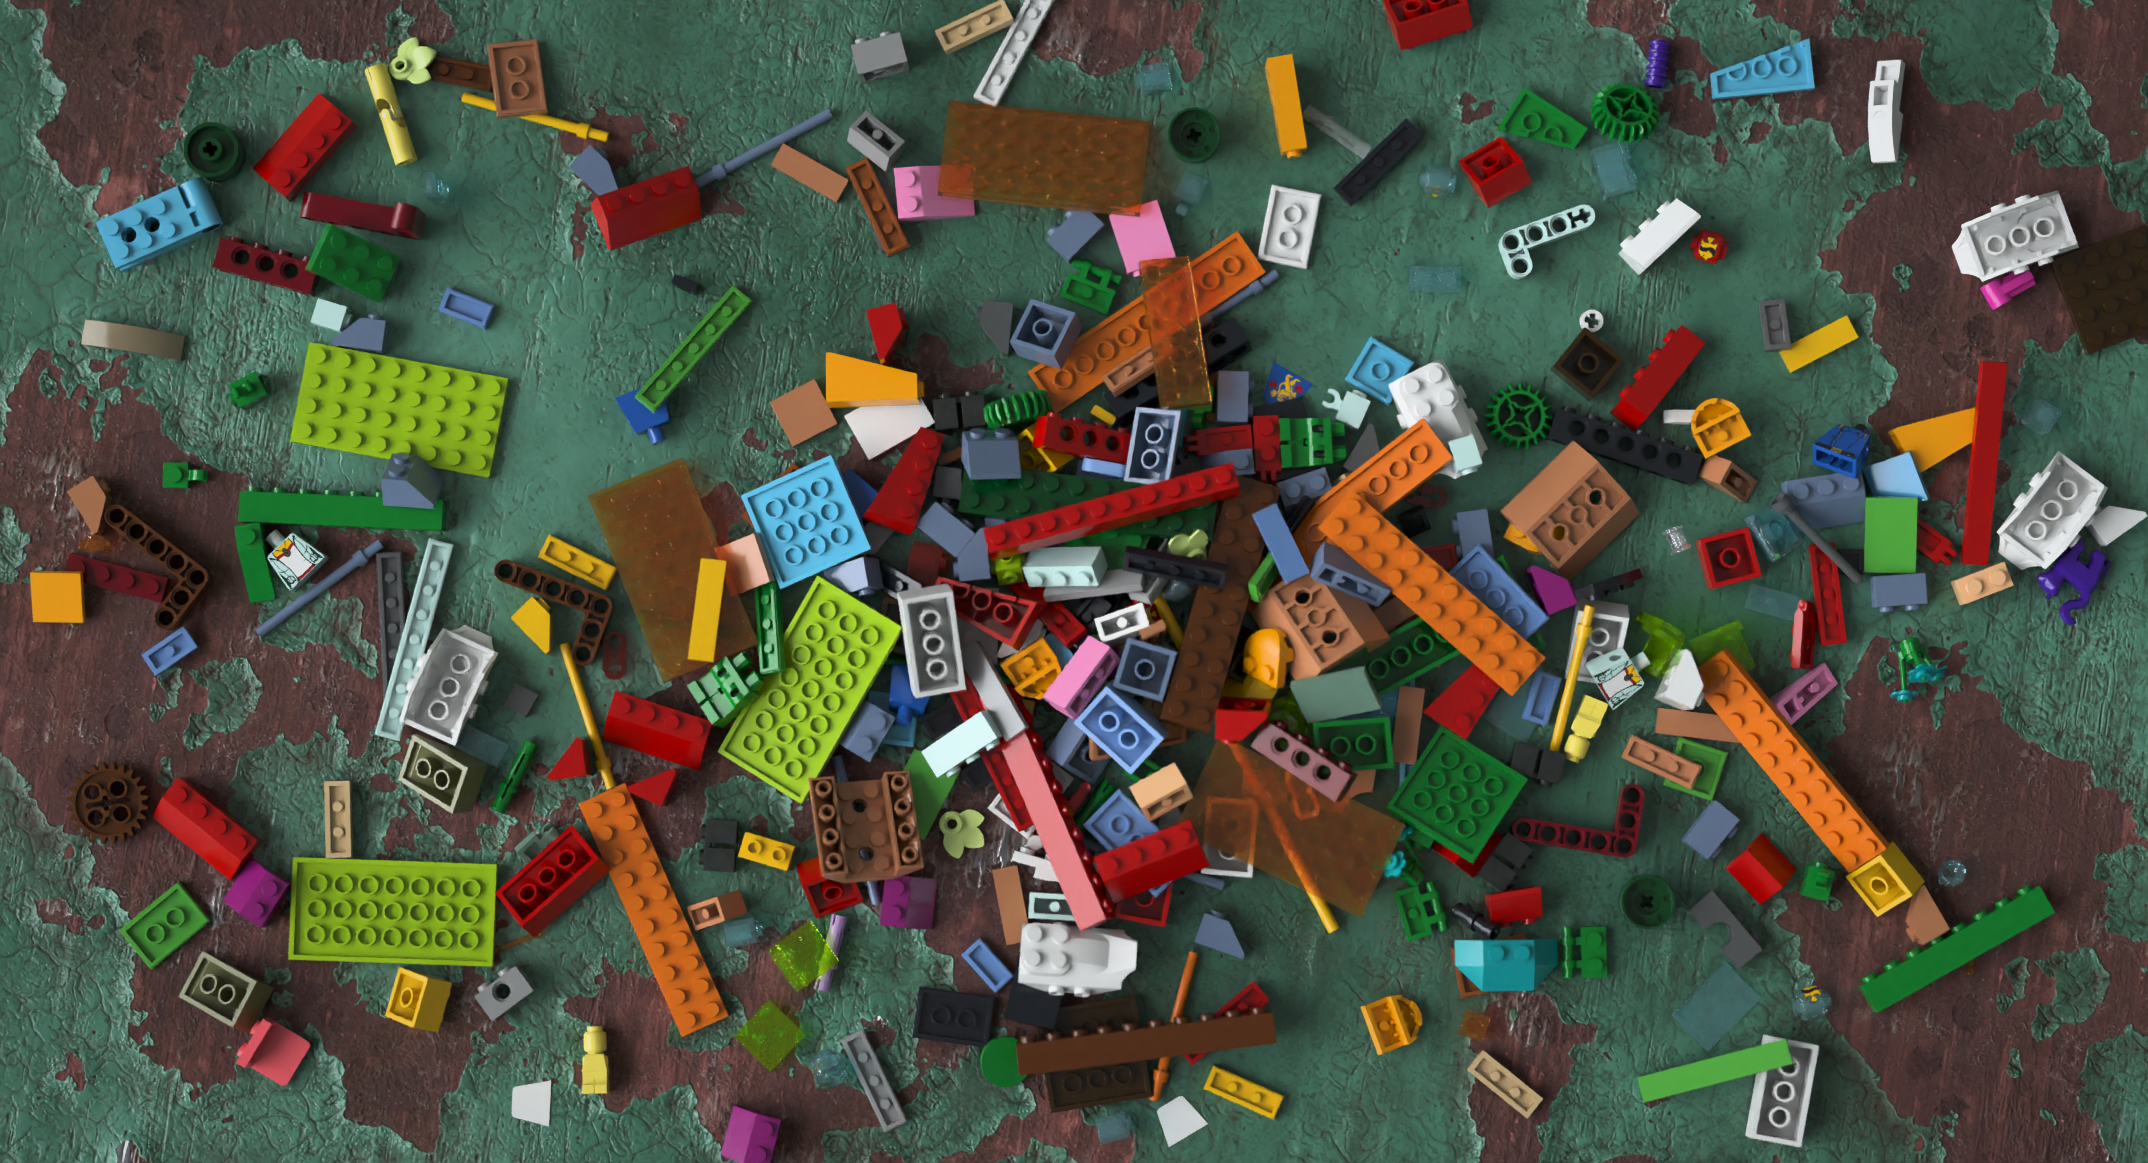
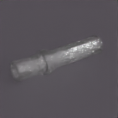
(1336, 131)

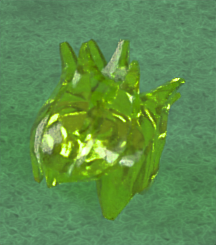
(1288, 710)

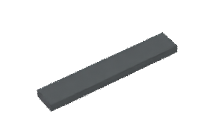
(391, 609)

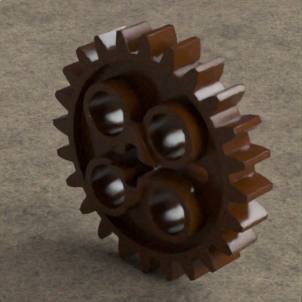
(111, 825)

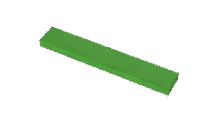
(693, 349)
(1715, 1070)

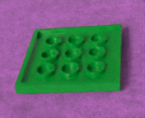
(1457, 794)

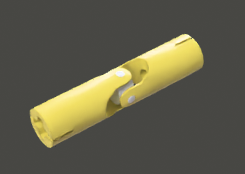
(392, 119)

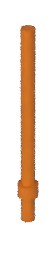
(1160, 1074)

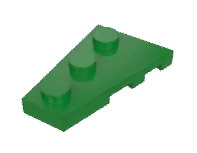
(1541, 121)

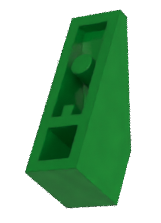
(253, 555)

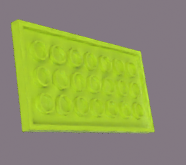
(398, 406)
(802, 713)
(393, 911)

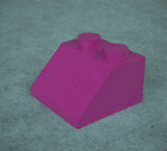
(1550, 590)
(257, 893)
(908, 902)
(751, 1136)

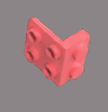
(273, 1051)

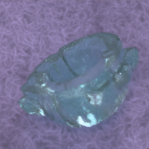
(1951, 873)

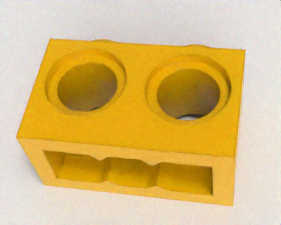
(767, 851)

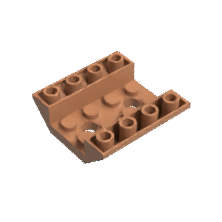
(1561, 498)
(1309, 622)
(885, 828)

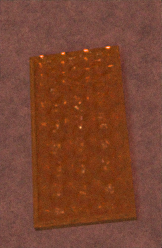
(1044, 158)
(657, 545)
(1290, 828)

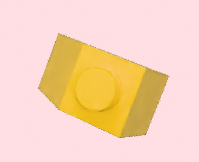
(536, 623)

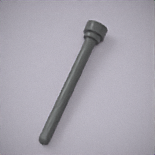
(1783, 504)

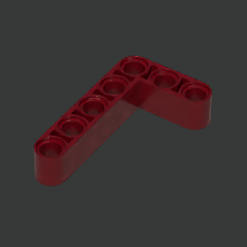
(399, 221)
(1586, 834)

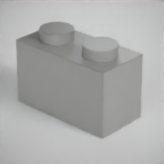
(875, 141)

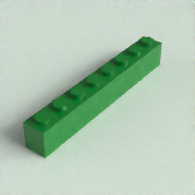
(336, 510)
(1955, 948)

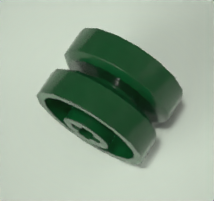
(203, 141)

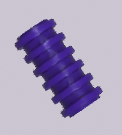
(1658, 64)

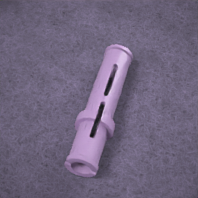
(834, 941)

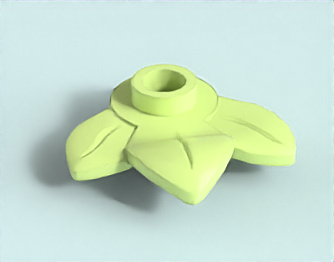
(416, 61)
(1190, 546)
(965, 833)

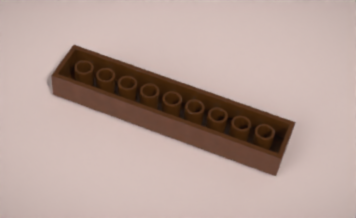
(1217, 612)
(1145, 1042)

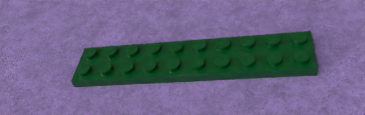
(1045, 491)

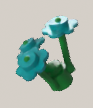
(1913, 652)
(1405, 869)

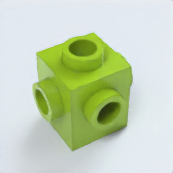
(1008, 569)

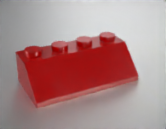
(304, 147)
(648, 208)
(657, 730)
(206, 827)
(1151, 860)
(552, 881)

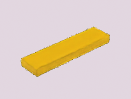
(707, 610)

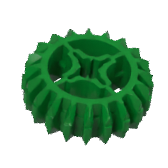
(1625, 113)
(1513, 406)
(1017, 409)

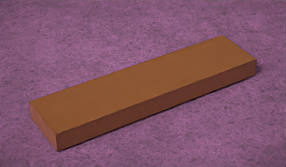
(877, 207)

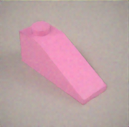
(1804, 693)

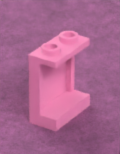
(1142, 237)

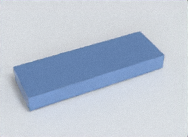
(1280, 543)

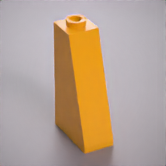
(1286, 105)
(868, 384)
(1935, 438)

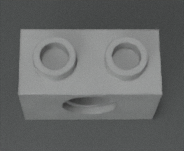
(519, 986)

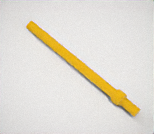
(582, 130)
(1584, 631)
(603, 763)

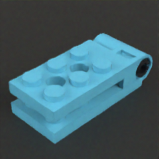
(183, 216)

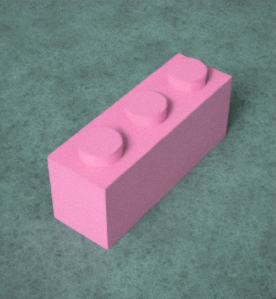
(1082, 677)

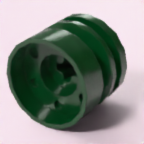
(1203, 123)
(1662, 901)

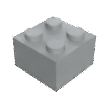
(879, 56)

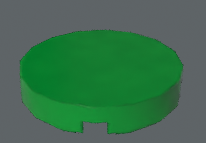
(1000, 1062)

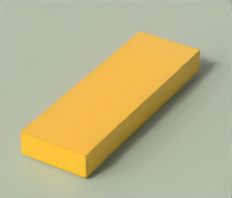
(1819, 344)
(577, 562)
(1243, 1092)

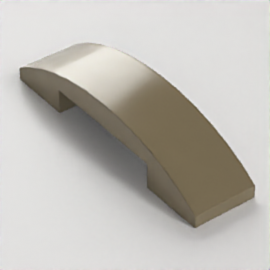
(133, 339)

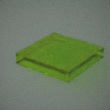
(769, 1035)

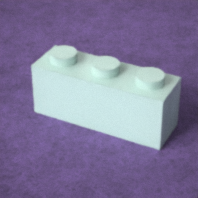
(1065, 566)
(963, 744)
(1049, 906)

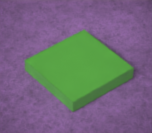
(1712, 765)

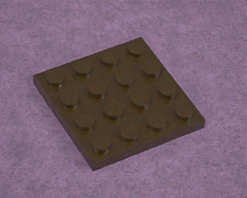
(2106, 289)
(1103, 1083)

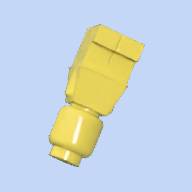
(1584, 726)
(595, 1063)

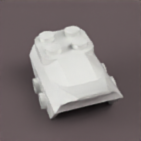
(2015, 237)
(1436, 398)
(2050, 514)
(449, 683)
(1075, 961)

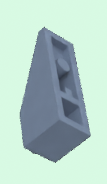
(595, 170)
(1340, 571)

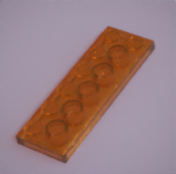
(1175, 332)

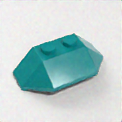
(1506, 962)

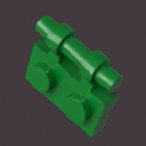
(1088, 293)
(1413, 912)
(1592, 952)

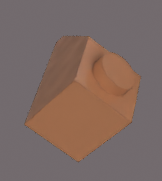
(1727, 478)
(92, 501)
(716, 910)
(1924, 918)

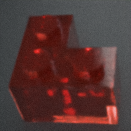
(926, 562)

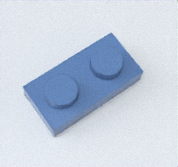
(170, 651)

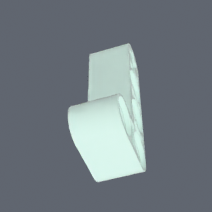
(1548, 235)

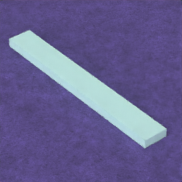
(414, 636)

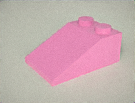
(919, 196)

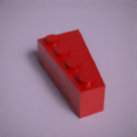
(1657, 378)
(905, 489)
(995, 613)
(1462, 701)

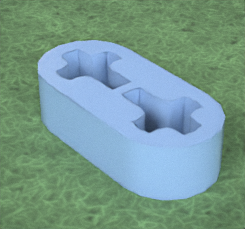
(1103, 468)

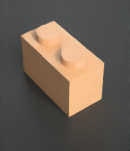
(1982, 583)
(1161, 792)

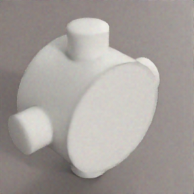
(1034, 843)

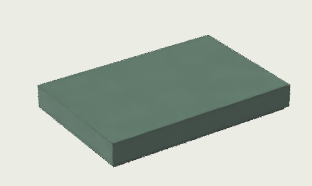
(1336, 694)

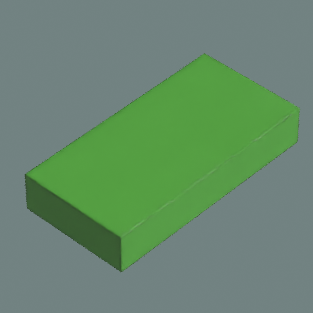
(1263, 578)

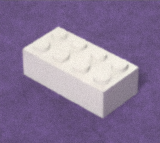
(931, 640)
(1783, 1096)

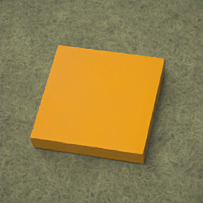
(57, 596)

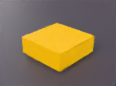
(1103, 416)

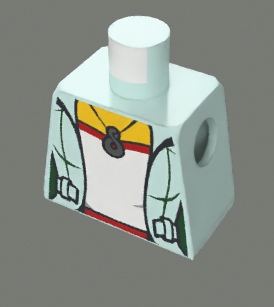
(294, 559)
(1617, 675)

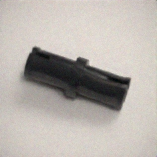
(1475, 921)

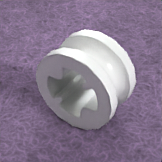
(1598, 316)

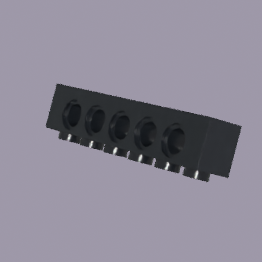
(1235, 347)
(1688, 457)

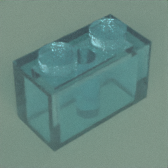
(1613, 170)

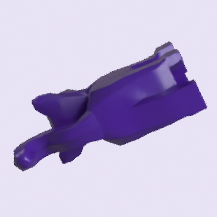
(2077, 574)

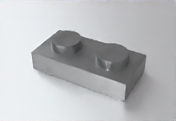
(1774, 325)

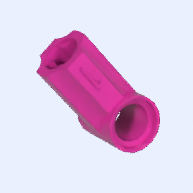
(2003, 289)

